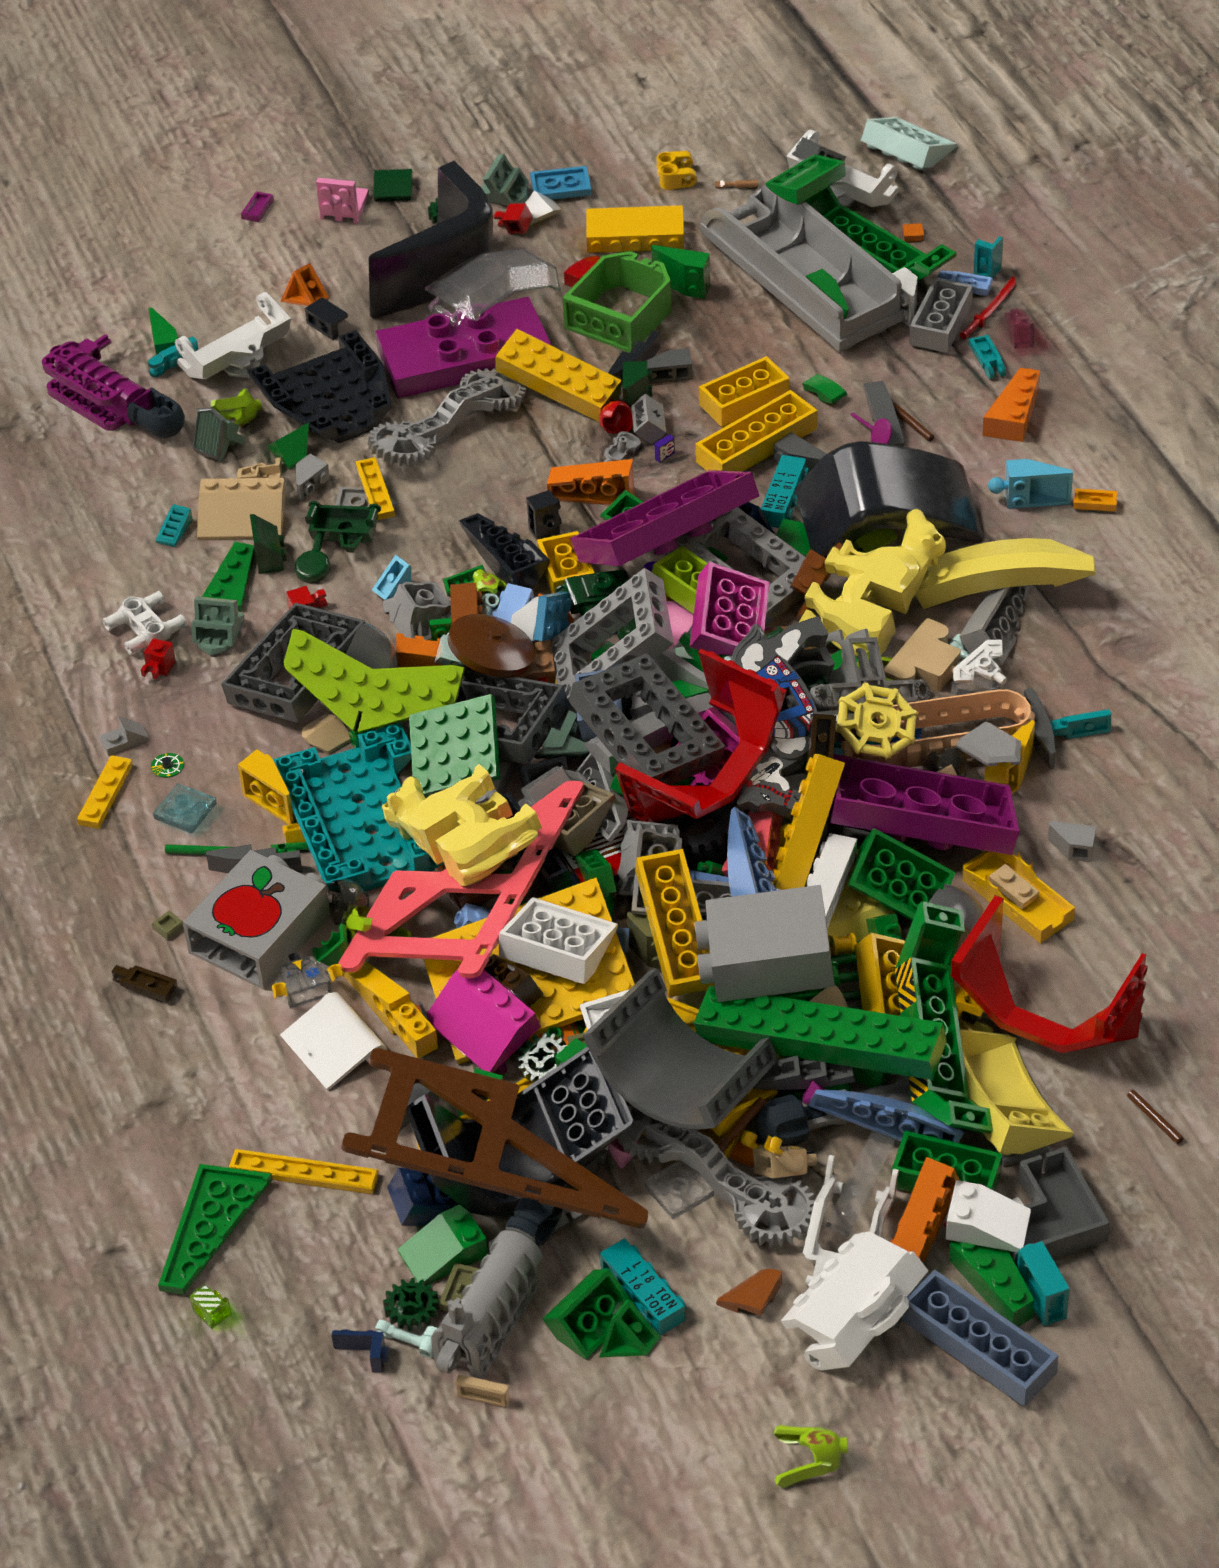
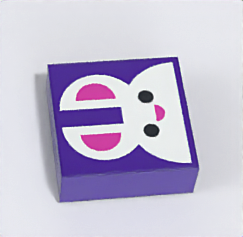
(664, 448)

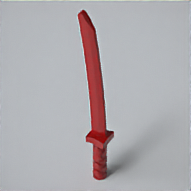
(979, 320)

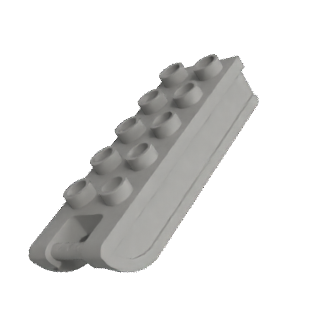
(796, 241)

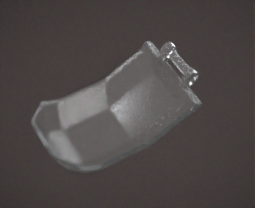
(488, 280)

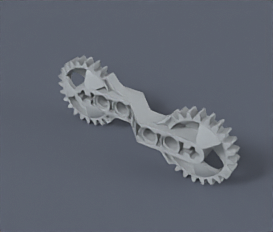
(418, 440)
(751, 1197)

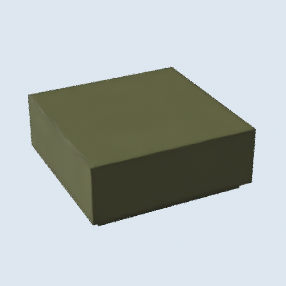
(168, 925)

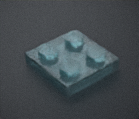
(184, 808)

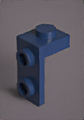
(363, 1340)

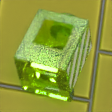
(210, 1306)

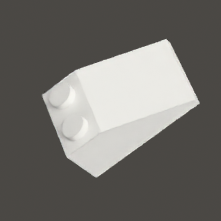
(986, 1218)

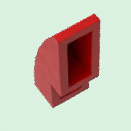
(578, 270)

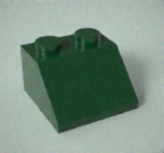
(635, 381)
(267, 545)

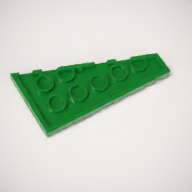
(211, 1213)

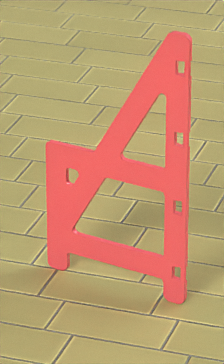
(391, 911)

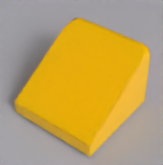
(293, 833)

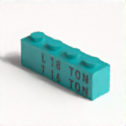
(781, 492)
(644, 1286)

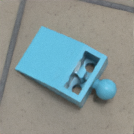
(1033, 484)

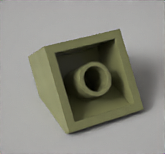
(641, 939)

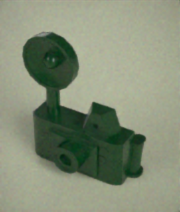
(334, 524)
(590, 589)

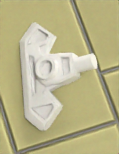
(981, 662)

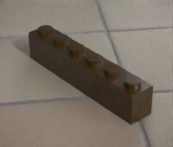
(821, 742)

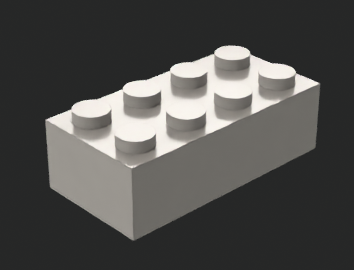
(941, 315)

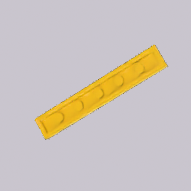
(308, 1171)

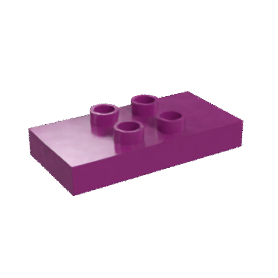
(438, 355)
(665, 517)
(925, 806)

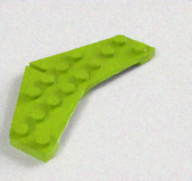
(353, 688)

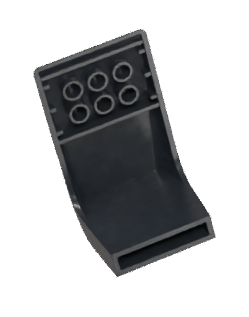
(408, 266)
(876, 486)
(566, 1108)

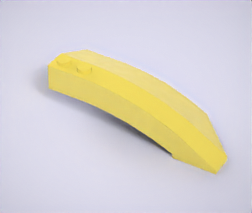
(1002, 566)
(1002, 1083)

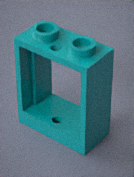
(1044, 1283)

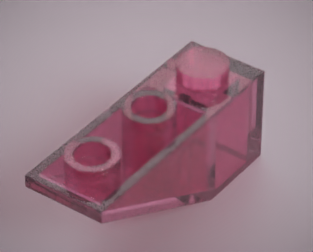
(1020, 328)

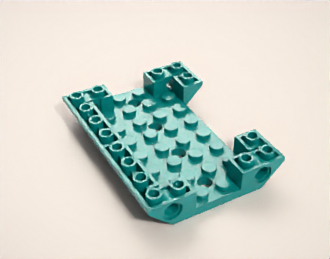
(339, 827)

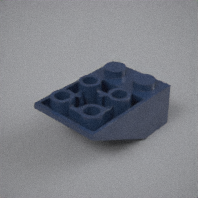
(417, 1197)

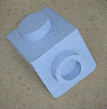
(470, 914)

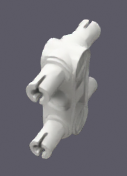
(143, 621)

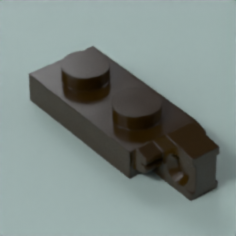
(145, 982)

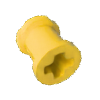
(842, 944)

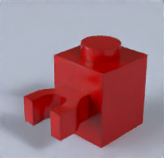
(515, 219)
(303, 596)
(158, 658)

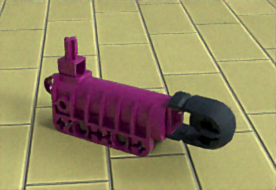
(106, 390)

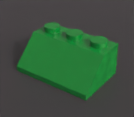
(586, 1312)

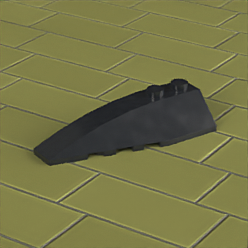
(505, 553)

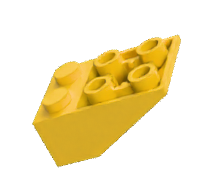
(1013, 774)

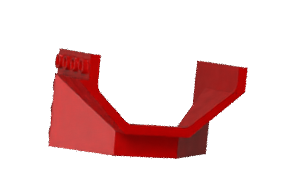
(754, 705)
(981, 976)

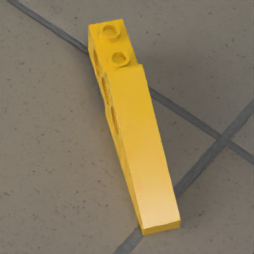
(394, 1009)

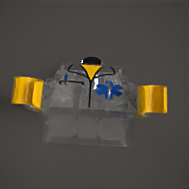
(305, 980)

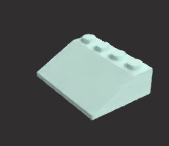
(906, 141)

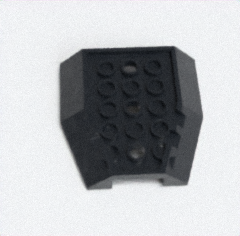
(347, 375)

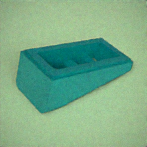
(176, 514)

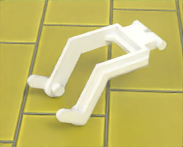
(831, 1186)

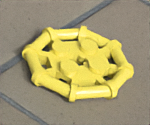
(874, 732)

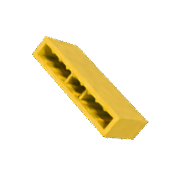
(634, 228)

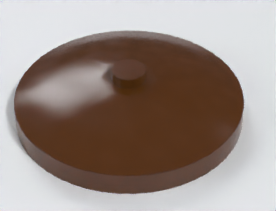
(491, 645)

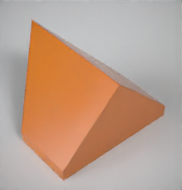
(304, 287)

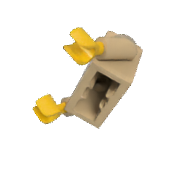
(778, 1161)

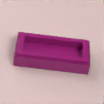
(257, 206)

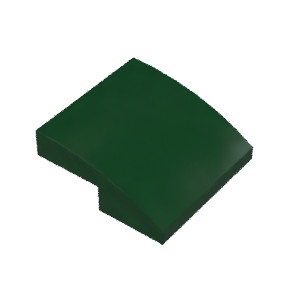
(393, 184)

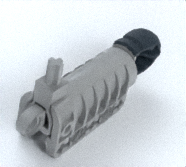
(498, 1293)

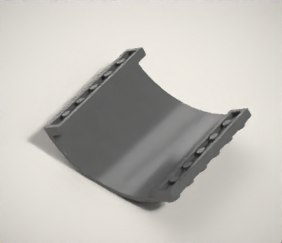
(666, 1065)

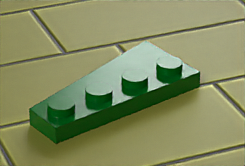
(232, 574)

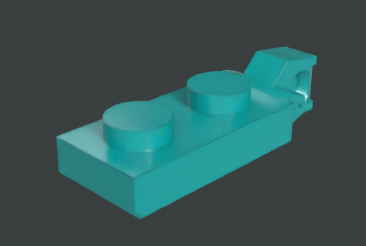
(1082, 724)

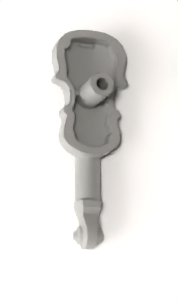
(623, 445)

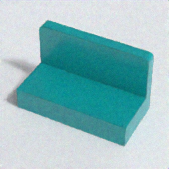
(988, 257)

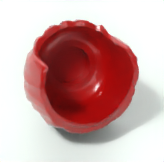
(616, 417)

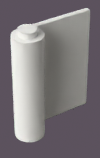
(331, 1039)

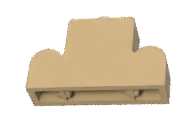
(926, 657)

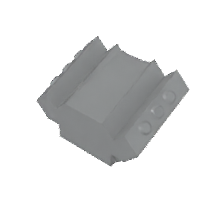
(416, 605)
(547, 783)
(643, 840)

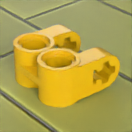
(674, 171)

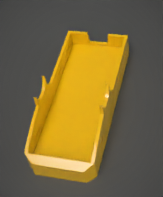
(1042, 916)

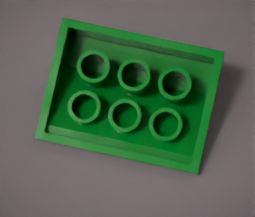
(896, 874)

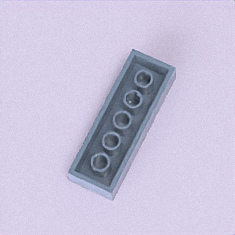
(980, 1338)

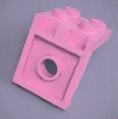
(340, 199)

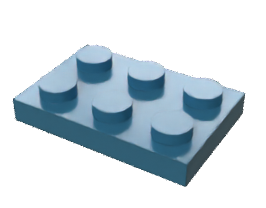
(561, 182)
(552, 615)

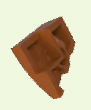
(753, 1293)

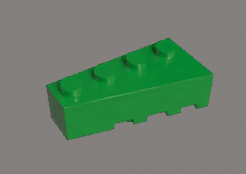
(995, 1279)

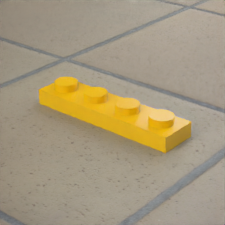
(375, 487)
(104, 792)

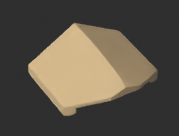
(326, 733)

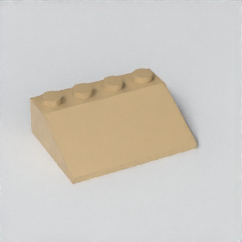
(227, 506)

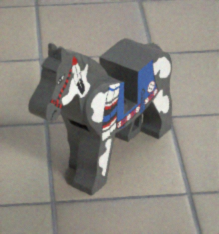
(785, 661)

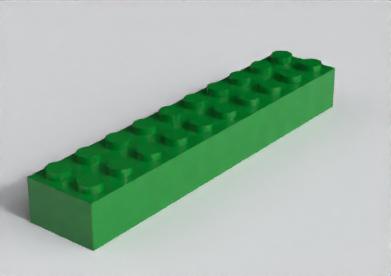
(825, 1033)

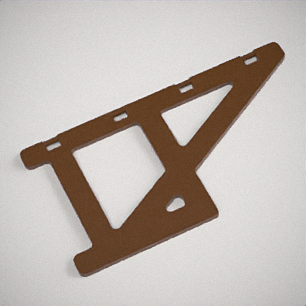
(498, 1129)

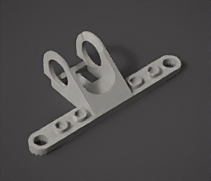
(850, 677)

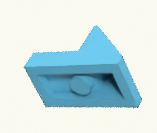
(396, 573)

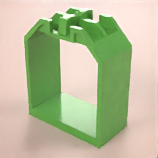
(610, 326)

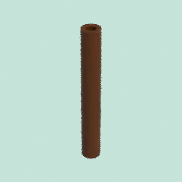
(913, 423)
(1155, 1116)
(741, 1124)

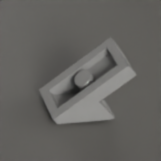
(127, 736)

